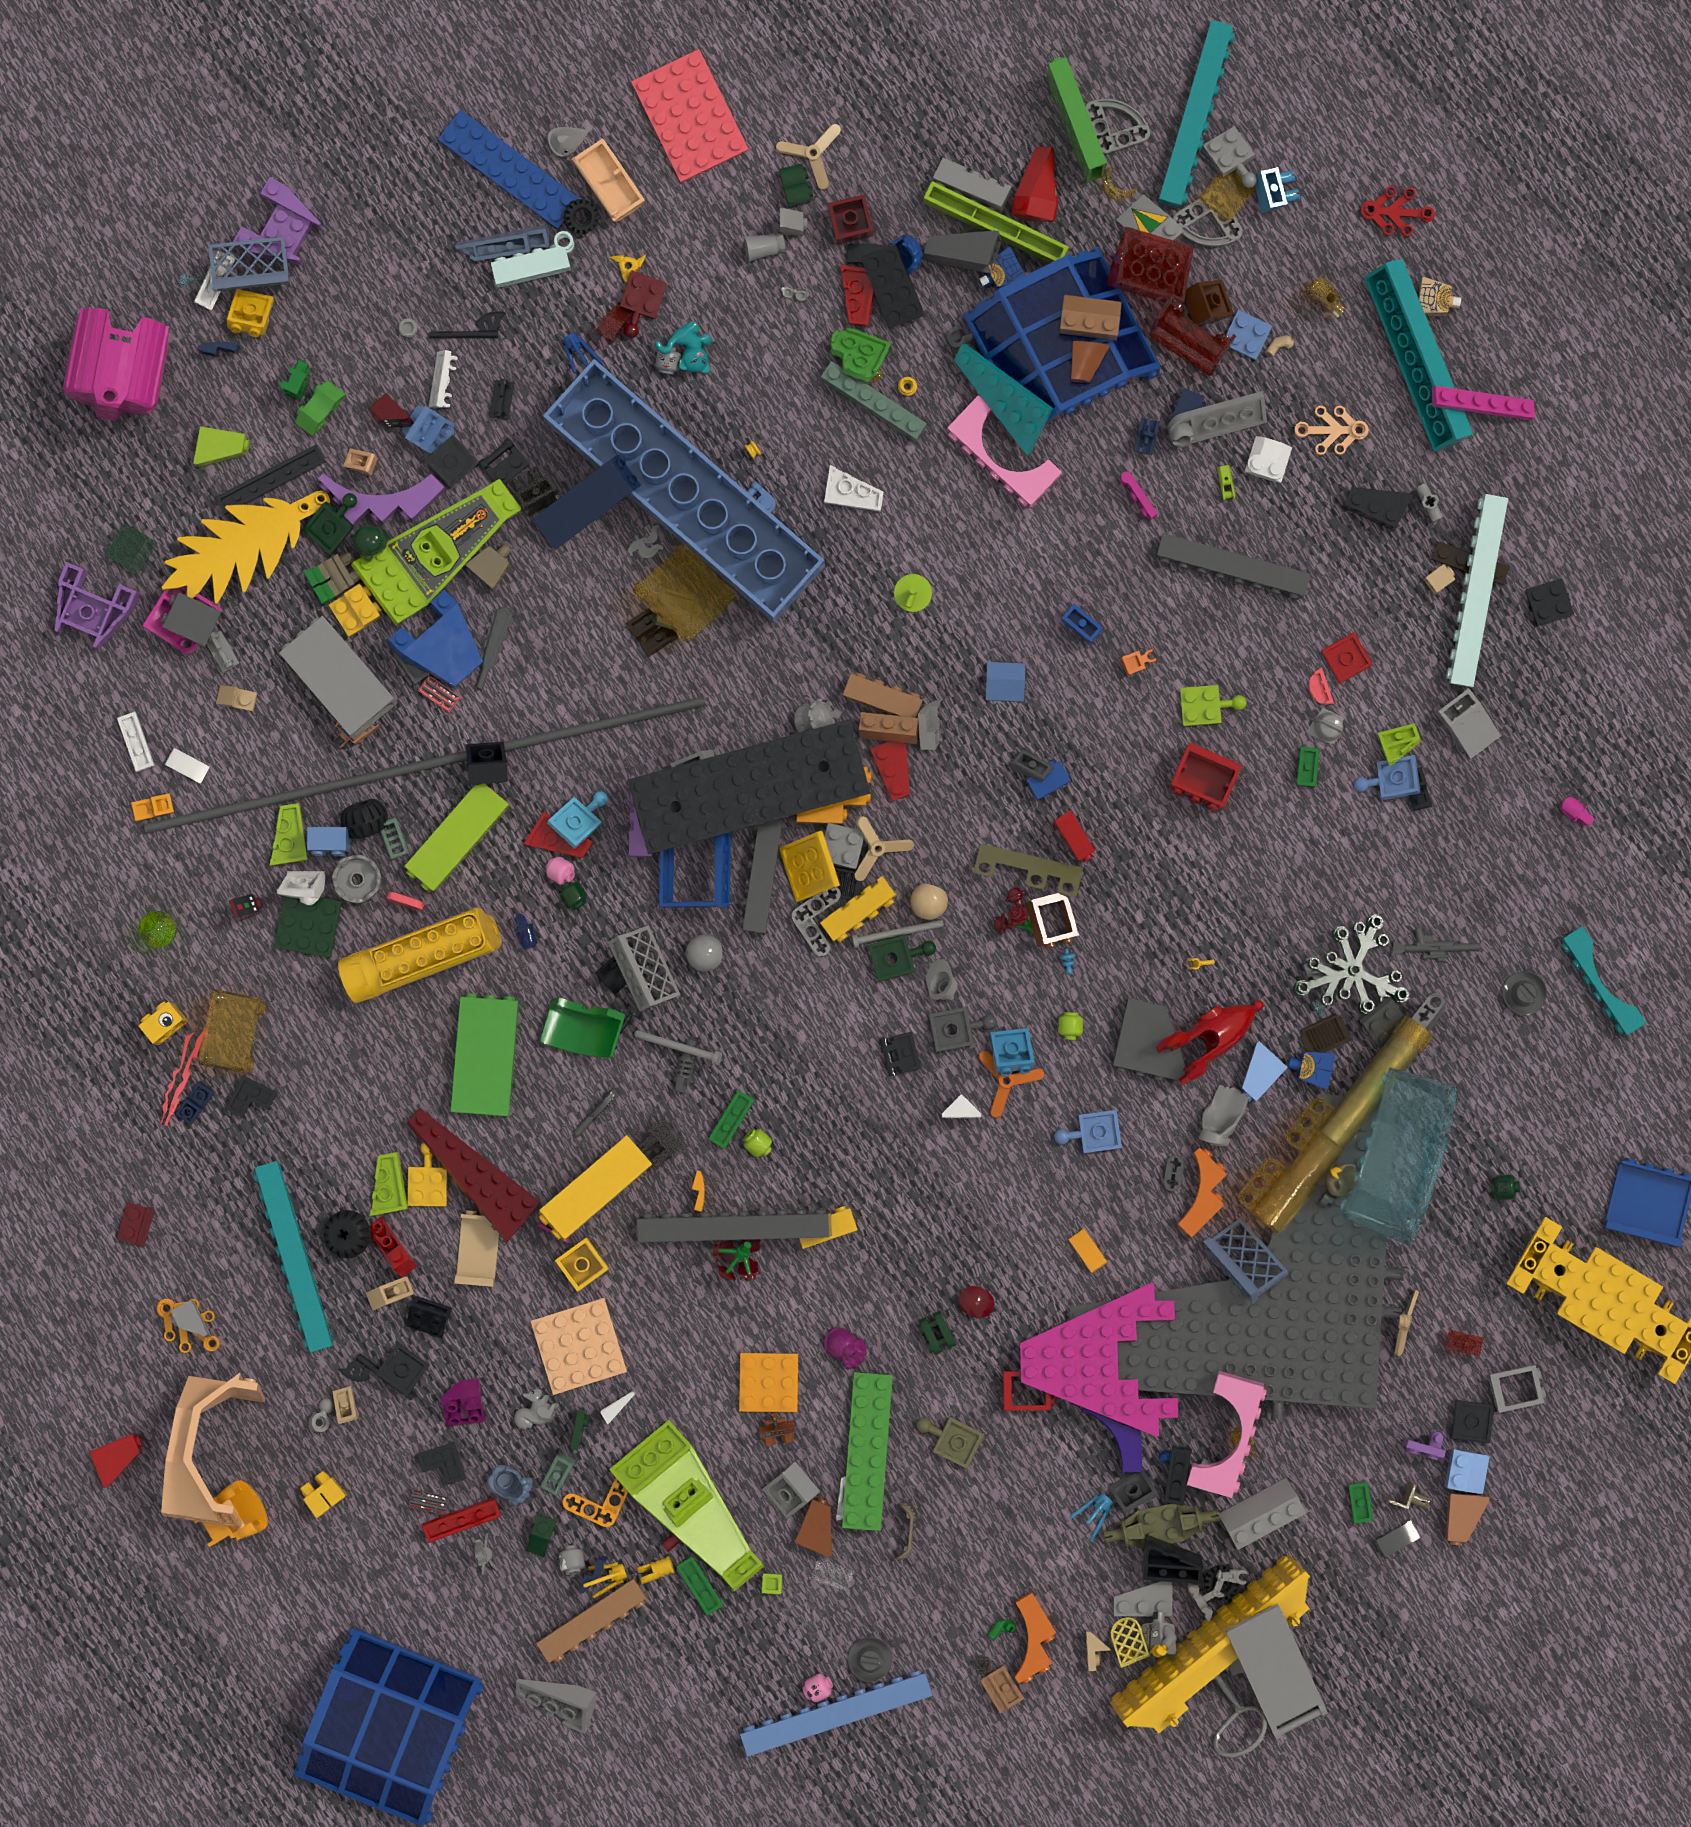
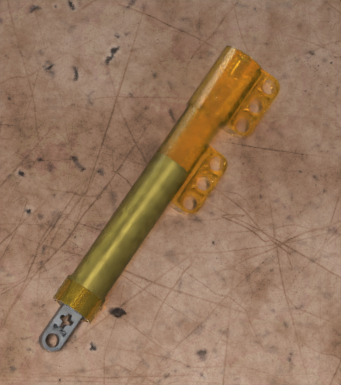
(1334, 1127)

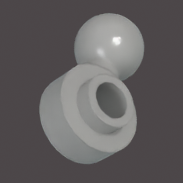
(326, 1406)

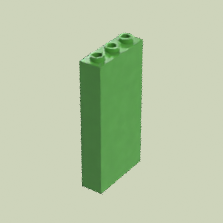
(1076, 119)
(485, 1055)

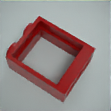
(1007, 1395)

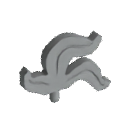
(644, 551)

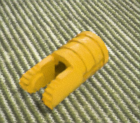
(660, 1568)

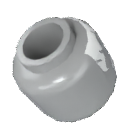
(571, 1560)

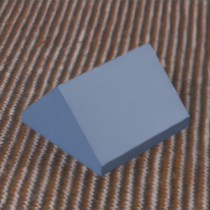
(1005, 681)

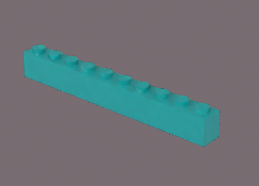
(1195, 114)
(294, 1256)

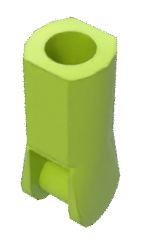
(1225, 479)

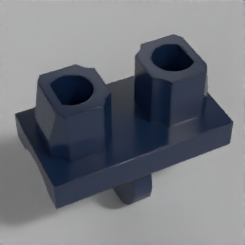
(1146, 436)

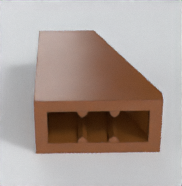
(816, 1528)

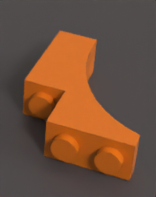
(1206, 1203)
(1038, 1630)

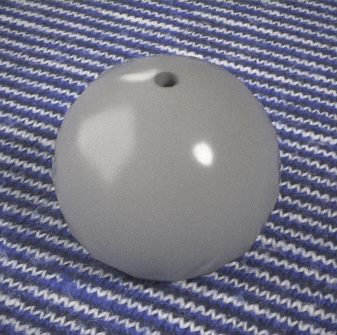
(704, 952)

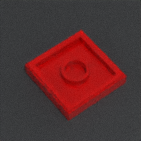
(1346, 658)

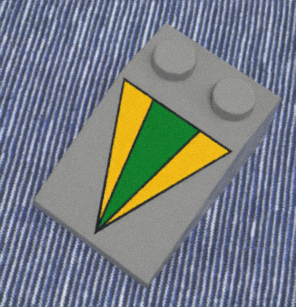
(1150, 218)

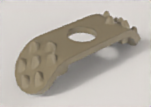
(907, 1548)

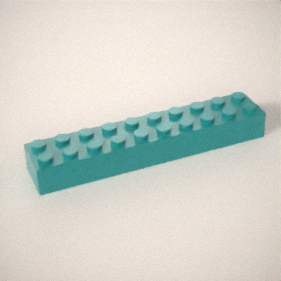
(1416, 352)

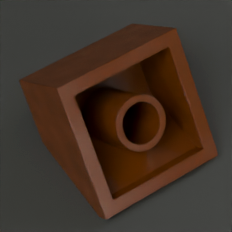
(1208, 302)

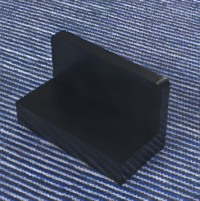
(612, 976)

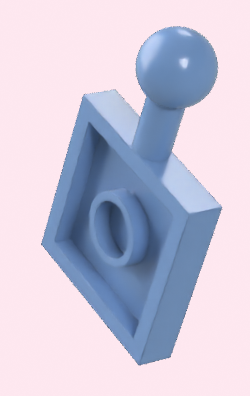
(1394, 780)
(1097, 1130)

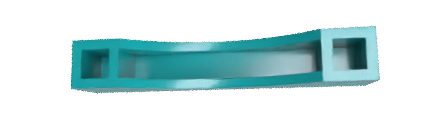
(1580, 948)

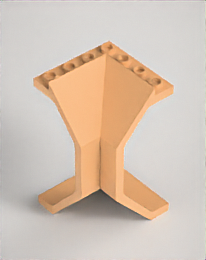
(183, 1488)

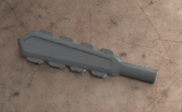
(497, 633)

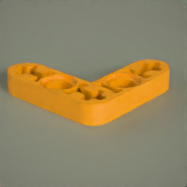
(606, 1508)

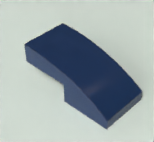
(214, 348)
(589, 1575)

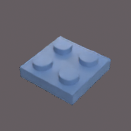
(1249, 333)

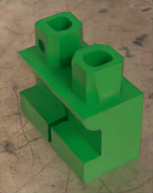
(298, 382)

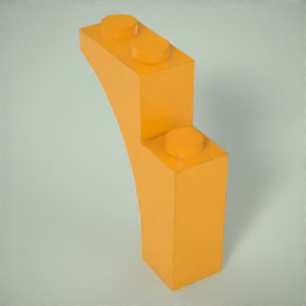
(834, 813)

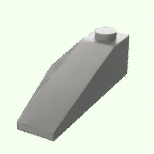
(567, 1701)

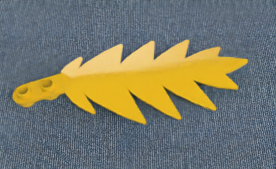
(240, 544)

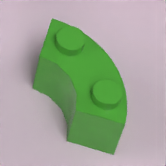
(313, 414)

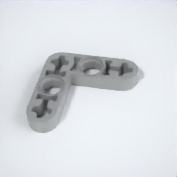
(808, 920)

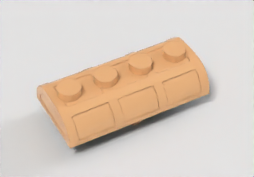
(608, 180)

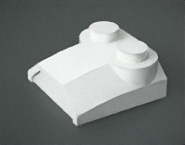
(1268, 459)
(303, 885)

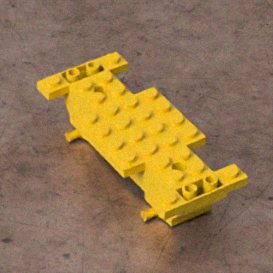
(1605, 1299)

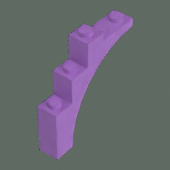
(383, 507)

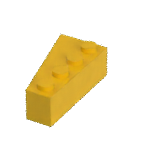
(858, 909)

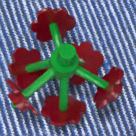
(731, 1253)

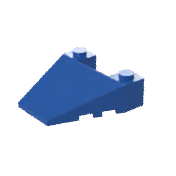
(443, 649)

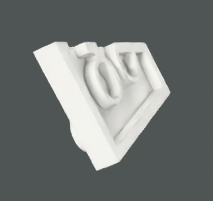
(850, 492)

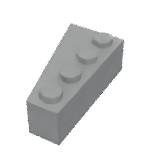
(972, 185)

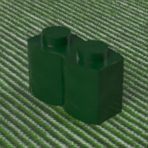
(795, 185)

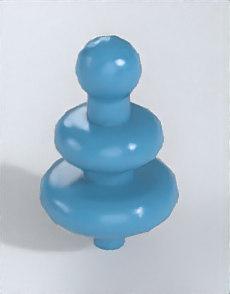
(1068, 962)

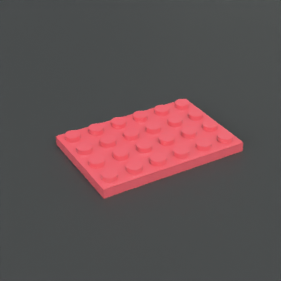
(690, 116)

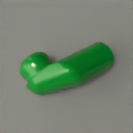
(1001, 1626)

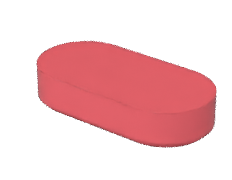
(405, 901)

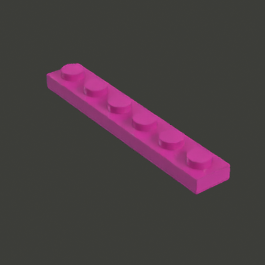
(1483, 403)

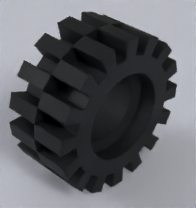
(592, 216)
(1209, 1580)

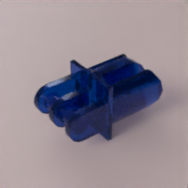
(525, 933)

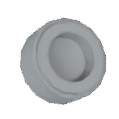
(408, 328)

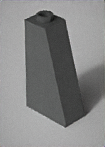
(964, 250)

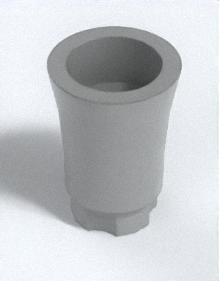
(763, 245)

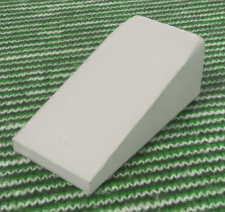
(612, 1410)

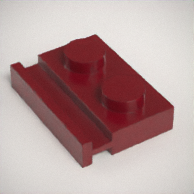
(135, 1224)

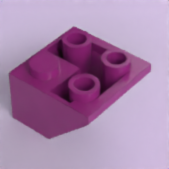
(463, 1403)

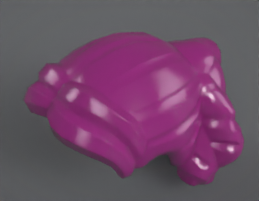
(845, 1347)

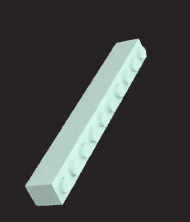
(1478, 590)

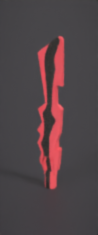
(181, 1076)

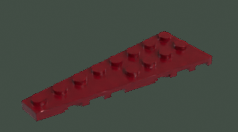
(492, 1191)

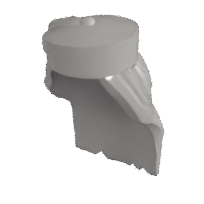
(1222, 1115)

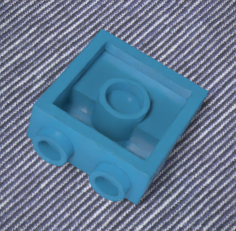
(1012, 1051)

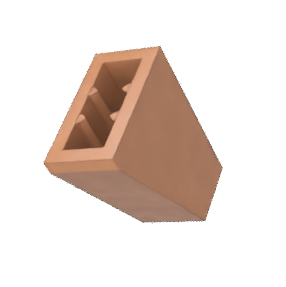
(1463, 1516)

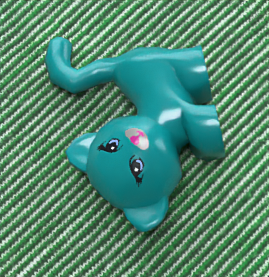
(694, 357)

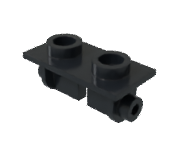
(502, 399)

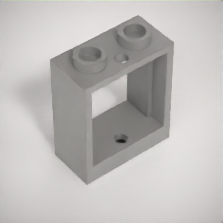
(1497, 1392)

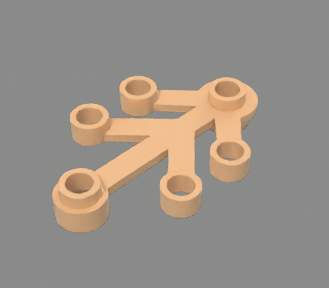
(1334, 430)

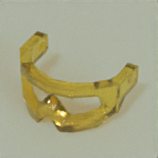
(1112, 192)

